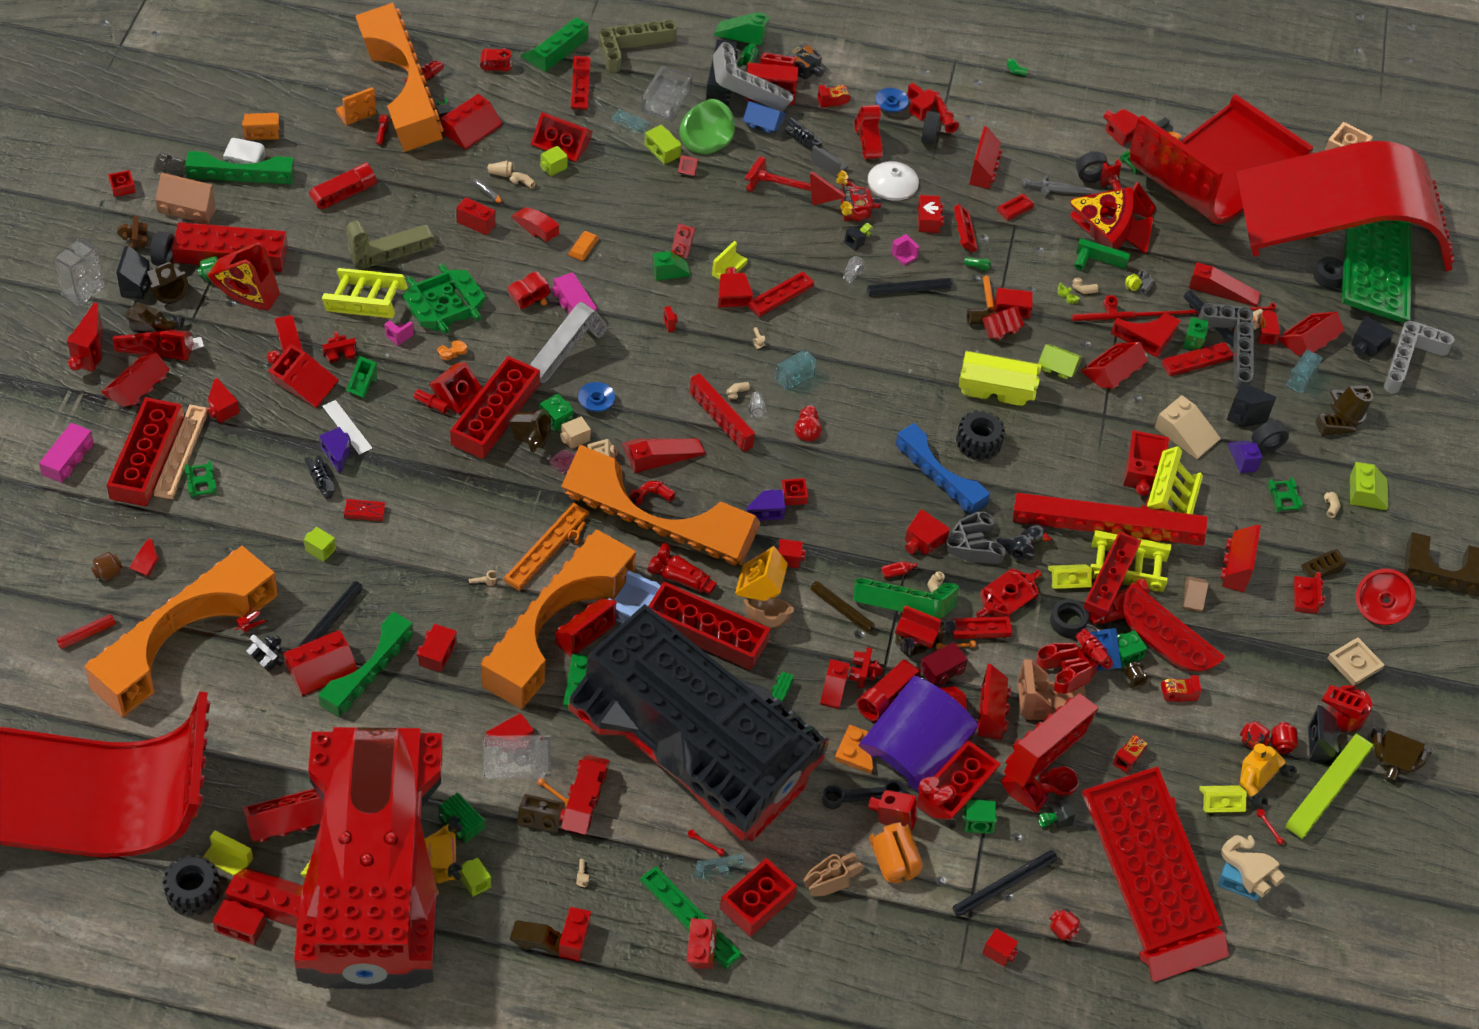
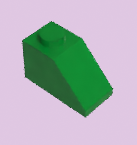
(669, 266)

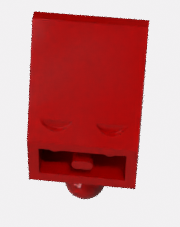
(86, 341)
(301, 375)
(1143, 460)

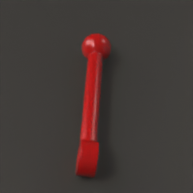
(1261, 814)
(692, 834)

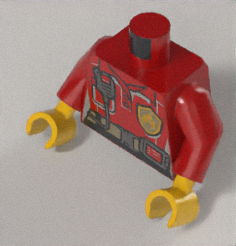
(857, 202)

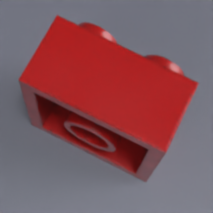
(121, 183)
(794, 491)

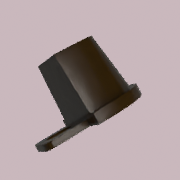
(168, 283)
(1352, 404)
(531, 428)

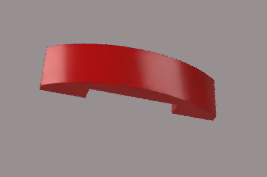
(580, 82)

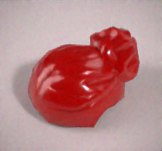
(808, 426)
(1059, 780)

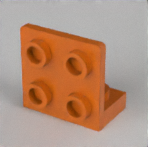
(357, 106)
(261, 126)

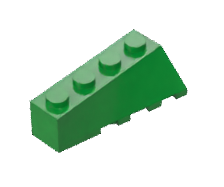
(558, 45)

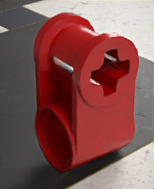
(494, 58)

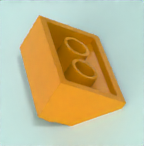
(762, 576)

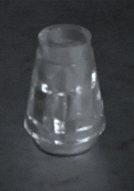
(853, 269)
(757, 406)

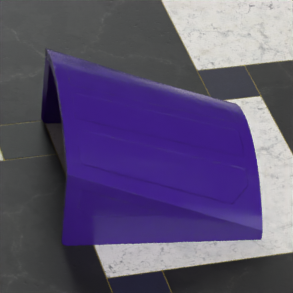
(920, 731)

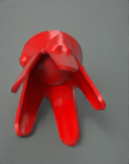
(243, 622)

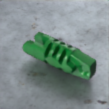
(749, 55)

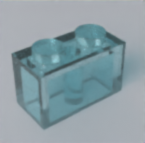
(795, 369)
(1304, 371)

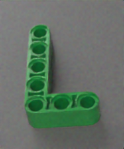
(895, 597)

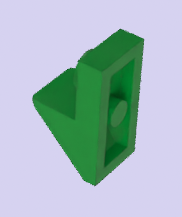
(363, 374)

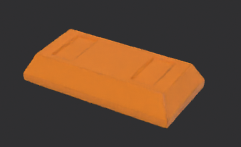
(583, 246)

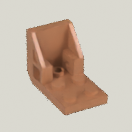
(1037, 694)

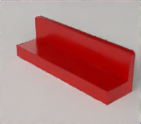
(1185, 954)

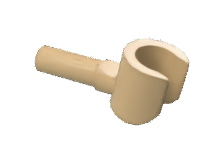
(759, 340)
(489, 579)
(582, 879)

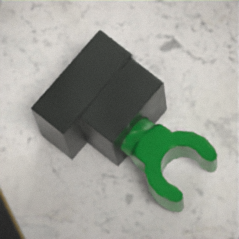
(443, 108)
(1061, 814)

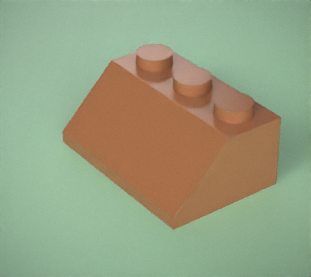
(185, 198)

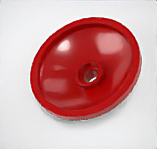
(1382, 585)

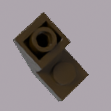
(535, 934)

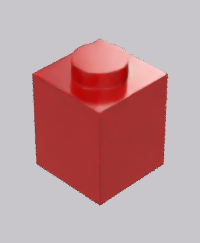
(792, 552)
(1001, 948)

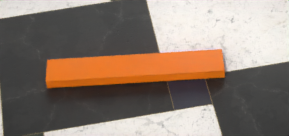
(545, 547)

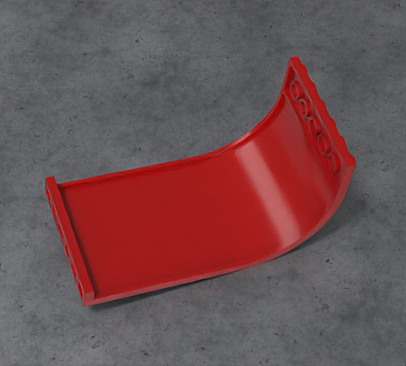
(1206, 162)
(1339, 192)
(101, 794)

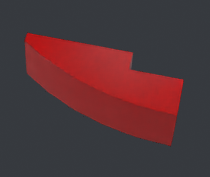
(537, 223)
(287, 332)

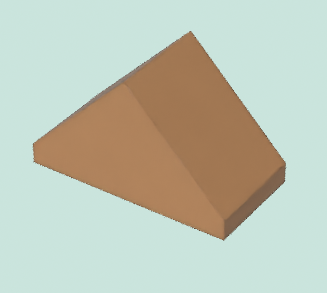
(1195, 593)

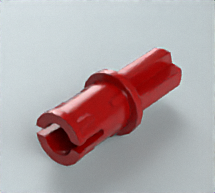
(431, 401)

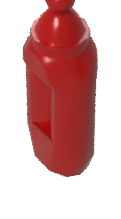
(897, 569)

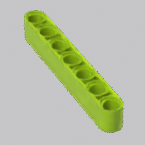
(1329, 786)

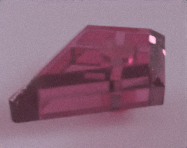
(562, 460)

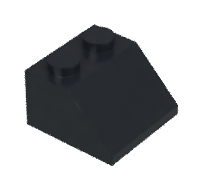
(133, 274)
(1251, 406)
(1323, 736)

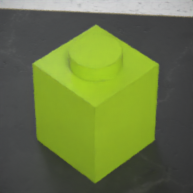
(553, 161)
(319, 544)
(475, 877)

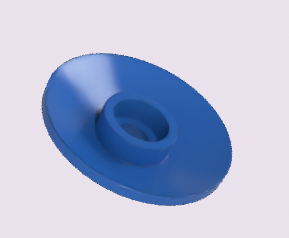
(891, 100)
(596, 396)

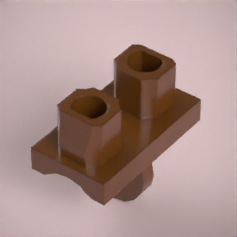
(132, 233)

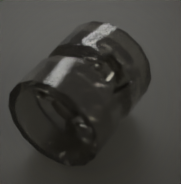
(167, 164)

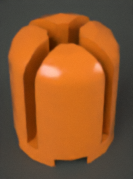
(896, 853)

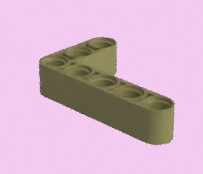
(634, 35)
(367, 254)

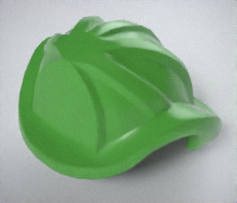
(707, 127)

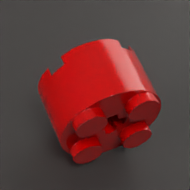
(1346, 722)

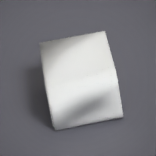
(244, 152)

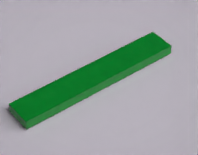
(684, 910)

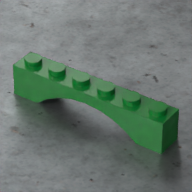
(275, 170)
(341, 692)

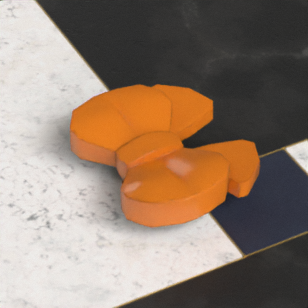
(458, 347)

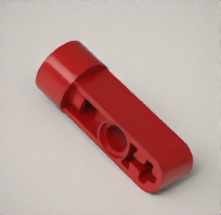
(343, 186)
(879, 698)

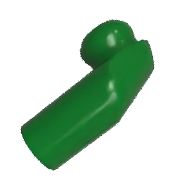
(1014, 67)
(982, 264)

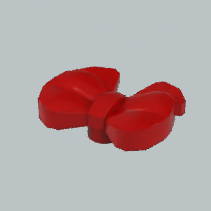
(929, 787)

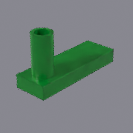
(1088, 249)

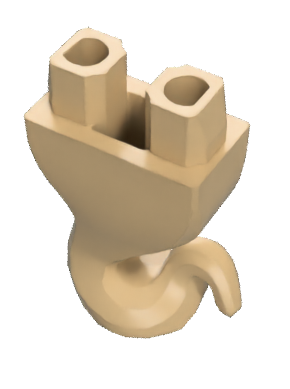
(1254, 867)

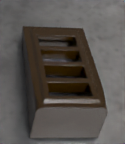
(1326, 427)
(1334, 559)

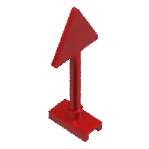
(820, 189)
(1140, 229)

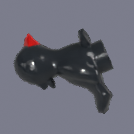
(1022, 545)

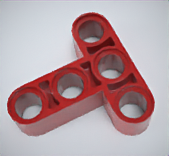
(867, 125)

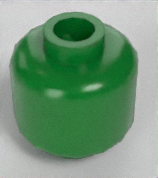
(205, 266)

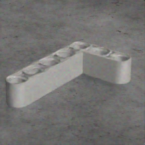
(746, 84)
(1411, 336)
(566, 337)

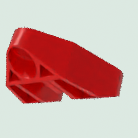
(1075, 663)

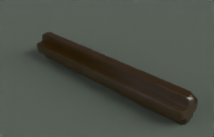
(842, 606)

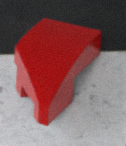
(145, 559)

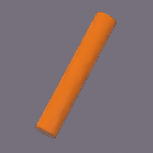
(988, 292)

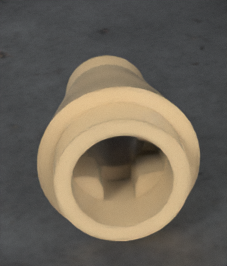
(501, 168)

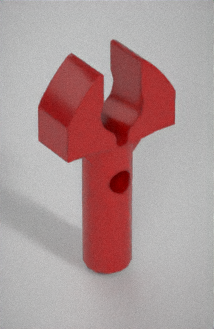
(383, 126)

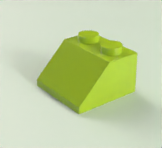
(1059, 360)
(1368, 487)

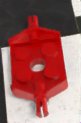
(1002, 603)

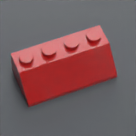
(964, 775)
(283, 815)
(268, 893)

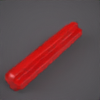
(85, 631)

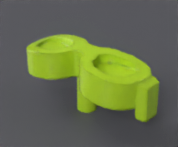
(1064, 292)

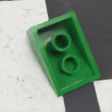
(746, 28)

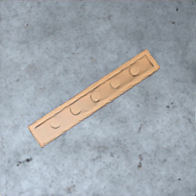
(181, 452)

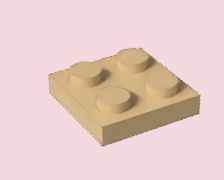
(1355, 661)

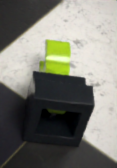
(856, 238)

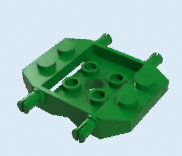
(425, 297)

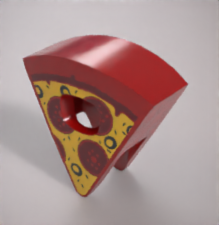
(1105, 216)
(247, 277)

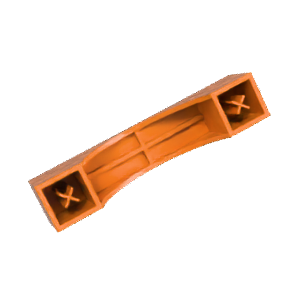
(412, 109)
(719, 531)
(595, 572)
(229, 589)

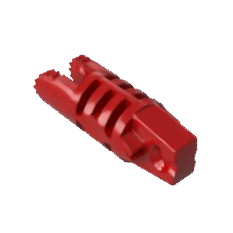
(430, 70)
(1094, 649)

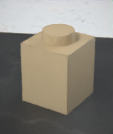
(575, 432)

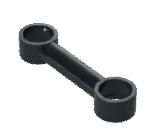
(857, 794)

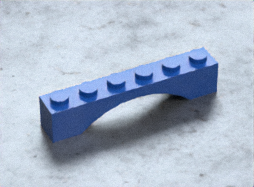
(967, 493)

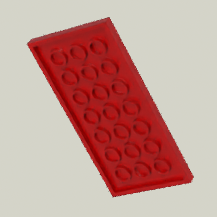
(1151, 858)

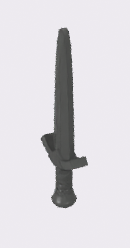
(1049, 186)

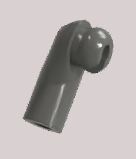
(1147, 282)

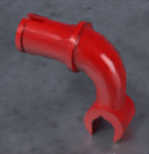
(655, 487)

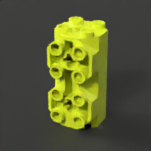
(1007, 378)

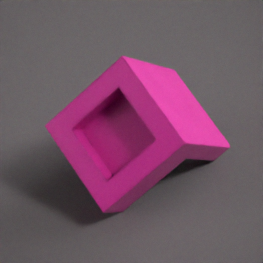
(905, 249)
(398, 333)

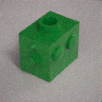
(1195, 334)
(559, 411)
(1130, 648)
(980, 816)

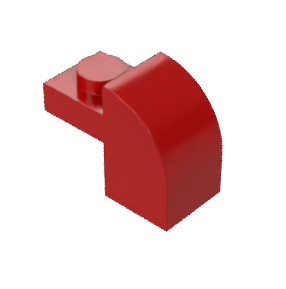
(920, 101)

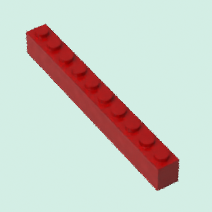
(1110, 518)

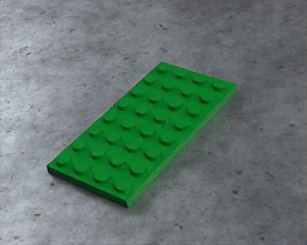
(1379, 268)

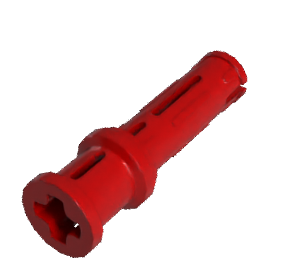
(946, 116)

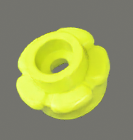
(1133, 282)

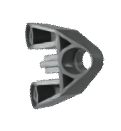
(972, 546)

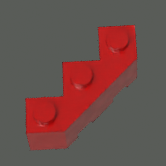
(584, 794)

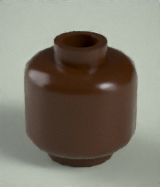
(106, 566)

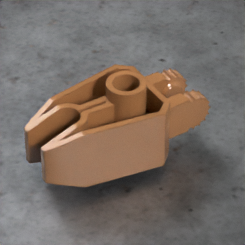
(832, 874)

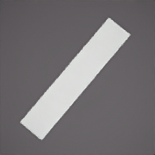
(343, 421)

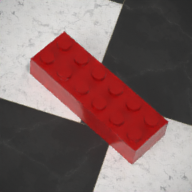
(202, 241)
(494, 407)
(145, 452)
(711, 625)
(1050, 739)

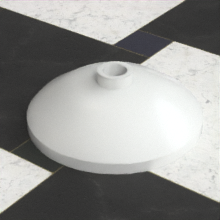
(893, 181)

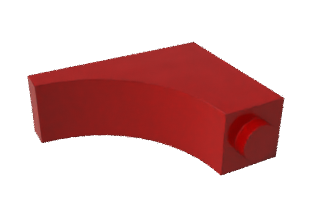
(1152, 335)

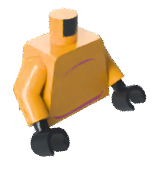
(1259, 769)
(442, 852)

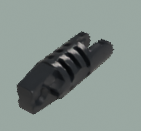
(802, 134)
(320, 476)

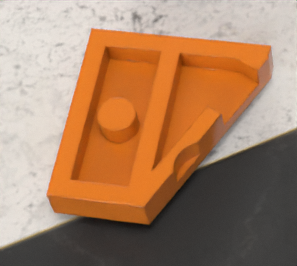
(851, 754)

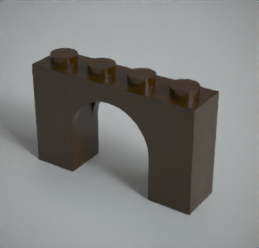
(1422, 569)

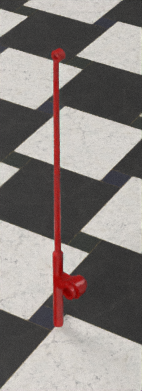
(1110, 303)

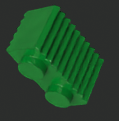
(471, 820)

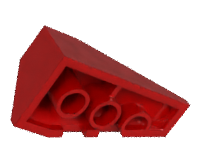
(1217, 283)
(167, 344)
(657, 452)

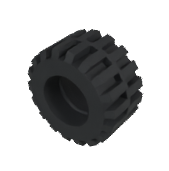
(976, 445)
(191, 900)

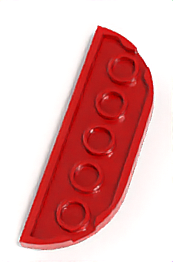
(1168, 633)

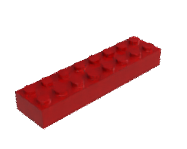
(721, 412)
(1112, 574)

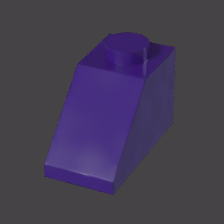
(336, 447)
(1246, 455)
(768, 505)

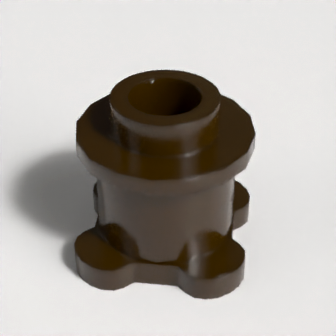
(1136, 674)

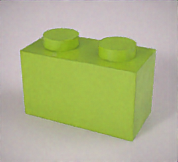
(663, 144)

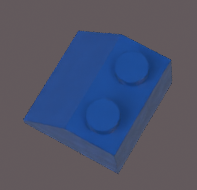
(764, 117)

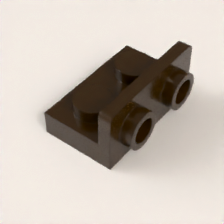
(540, 813)

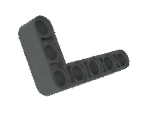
(1235, 321)

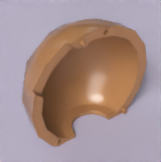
(770, 613)

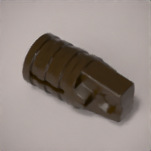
(975, 316)

